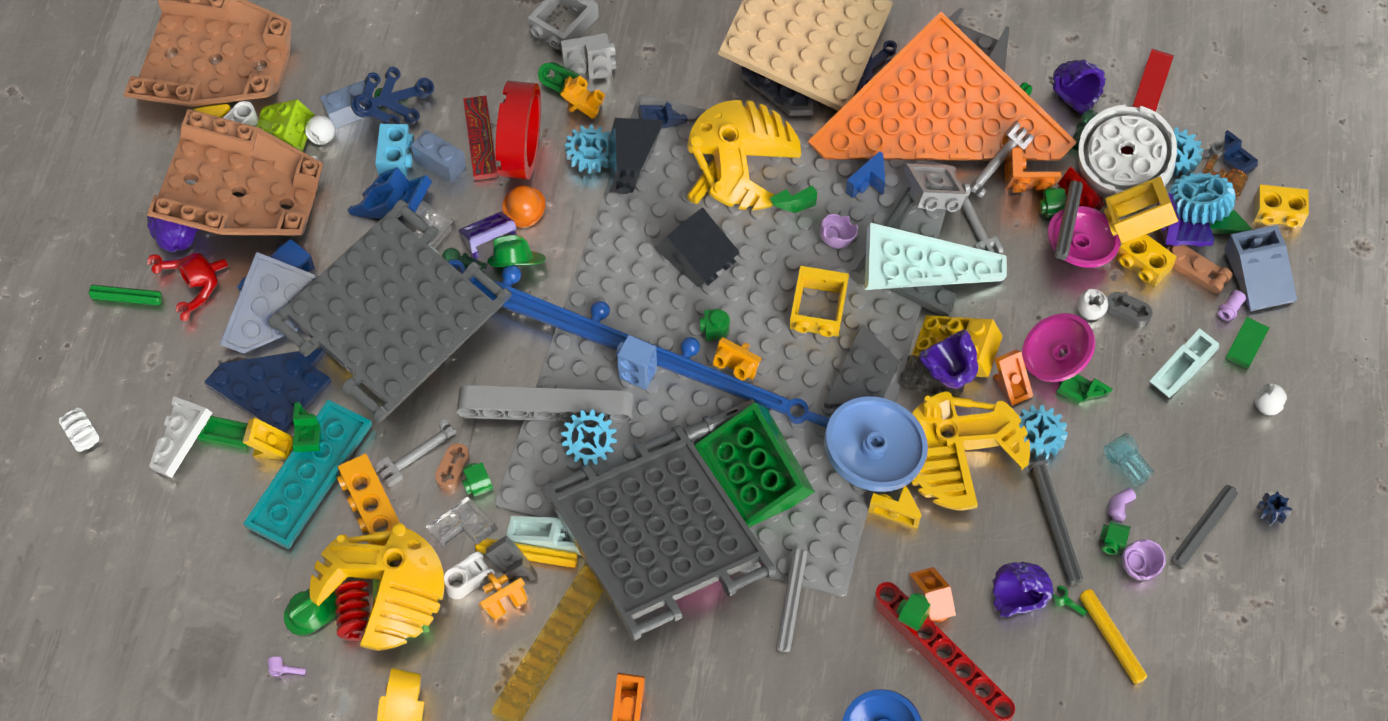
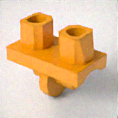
(580, 98)
(736, 358)
(514, 591)

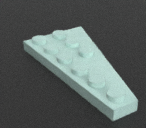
(915, 260)

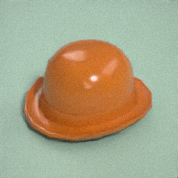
(524, 205)

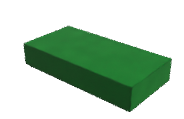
(1247, 343)
(224, 432)

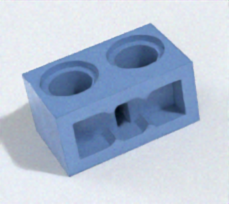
(636, 362)

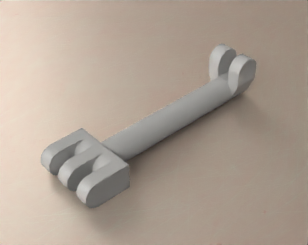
(1015, 139)
(984, 242)
(393, 469)

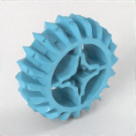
(1203, 197)

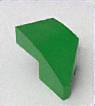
(795, 203)
(1231, 224)
(1081, 389)
(306, 430)

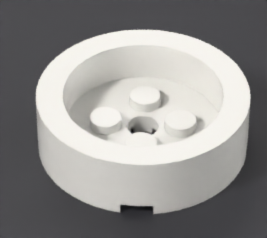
(1121, 126)

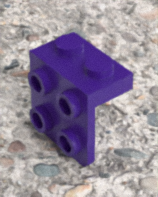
(1185, 232)

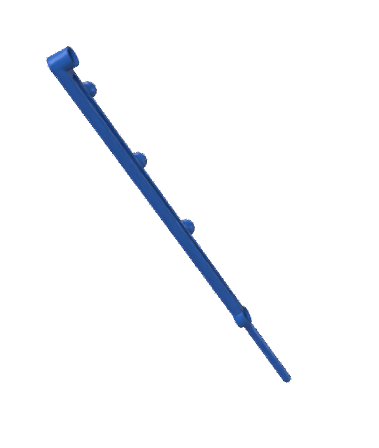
(604, 335)

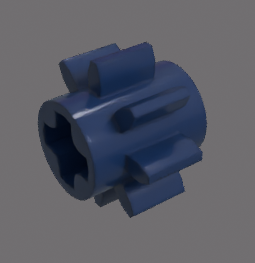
(1274, 508)

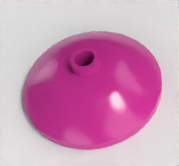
(1091, 239)
(1053, 339)

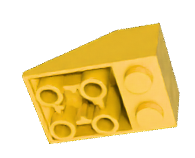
(983, 333)

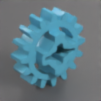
(1186, 146)
(590, 148)
(1050, 429)
(580, 444)

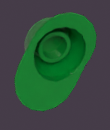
(513, 250)
(305, 617)

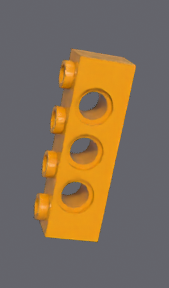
(359, 472)

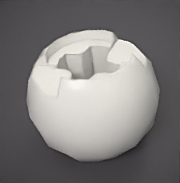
(320, 130)
(1089, 297)
(1270, 399)

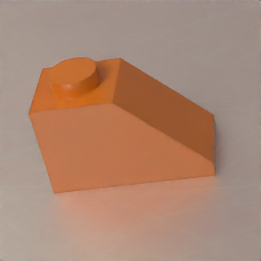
(937, 591)

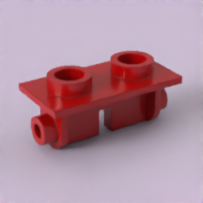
(1088, 196)

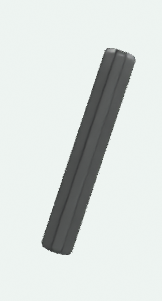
(1068, 220)
(1204, 525)

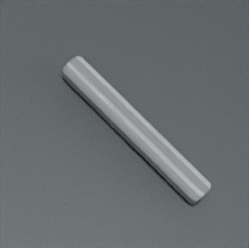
(791, 600)

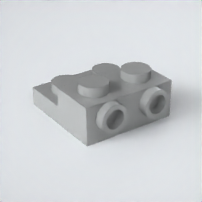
(590, 55)
(934, 187)

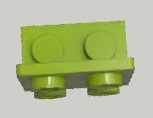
(286, 122)

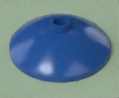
(881, 706)

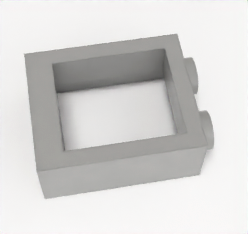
(587, 16)

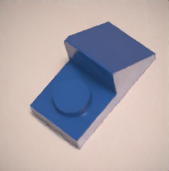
(869, 174)

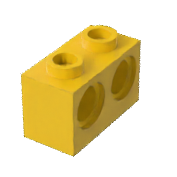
(1281, 203)
(1148, 254)

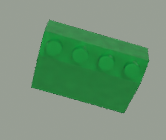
(755, 465)

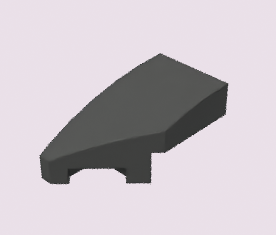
(510, 559)

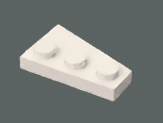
(180, 434)

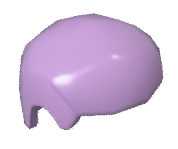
(837, 231)
(1143, 559)

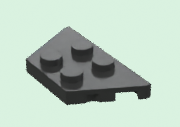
(864, 372)

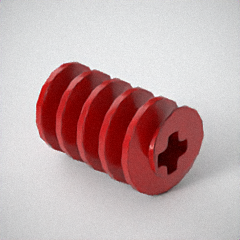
(351, 610)

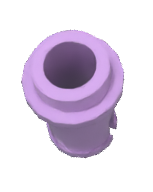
(1229, 309)

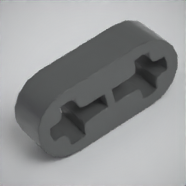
(1129, 309)

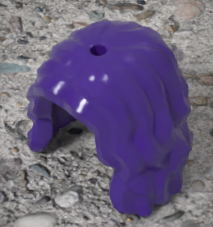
(1079, 84)
(171, 235)
(952, 360)
(1021, 588)

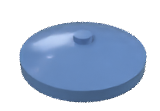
(875, 444)

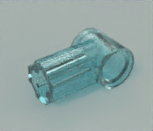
(1124, 452)

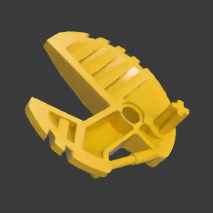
(750, 133)
(946, 465)
(405, 592)

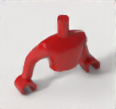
(195, 272)

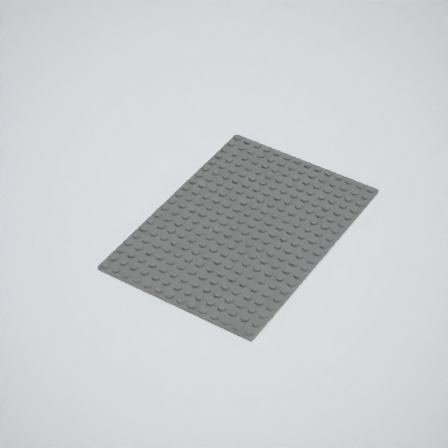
(758, 294)

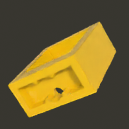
(1136, 199)
(825, 281)

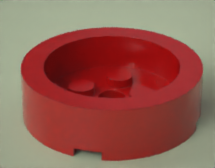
(518, 130)

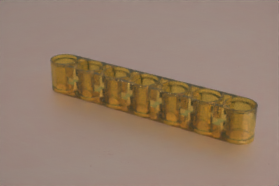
(548, 647)

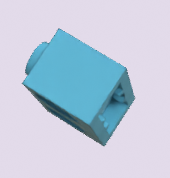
(391, 150)

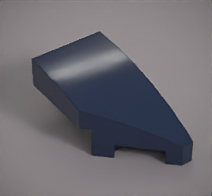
(660, 112)
(1235, 156)

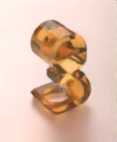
(1234, 176)

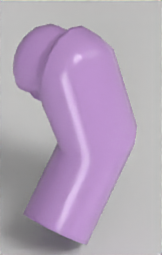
(1117, 504)

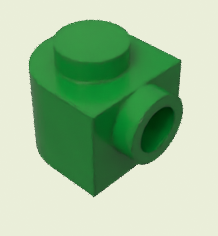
(1052, 202)
(715, 324)
(476, 479)
(1115, 537)
(914, 611)

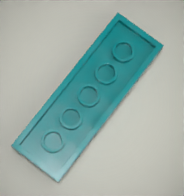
(307, 477)

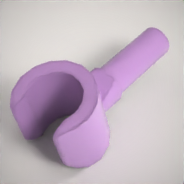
(276, 667)

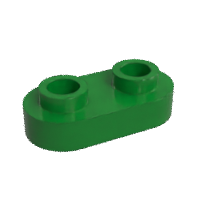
(561, 73)

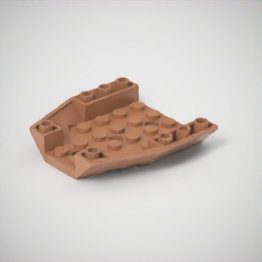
(210, 30)
(231, 159)

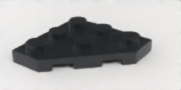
(785, 98)

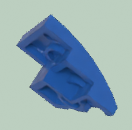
(387, 191)

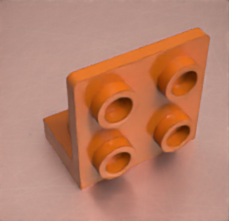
(1020, 181)

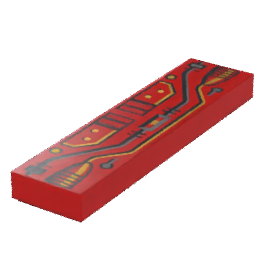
(480, 138)

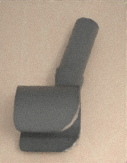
(1213, 150)

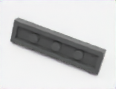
(931, 297)

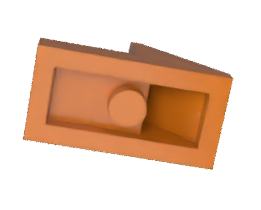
(1013, 377)
(628, 697)

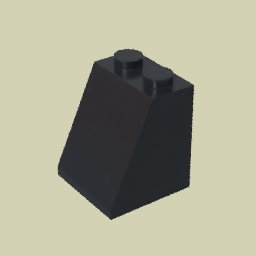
(629, 151)
(698, 249)

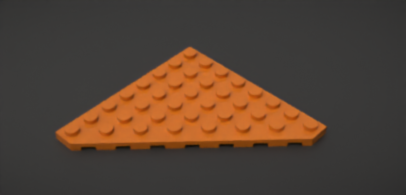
(939, 104)

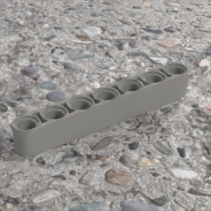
(543, 403)

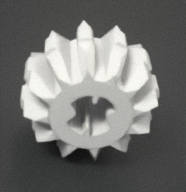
(79, 429)

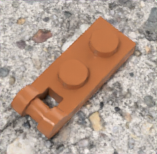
(1199, 269)

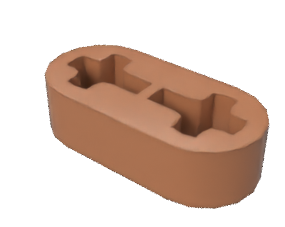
(448, 464)

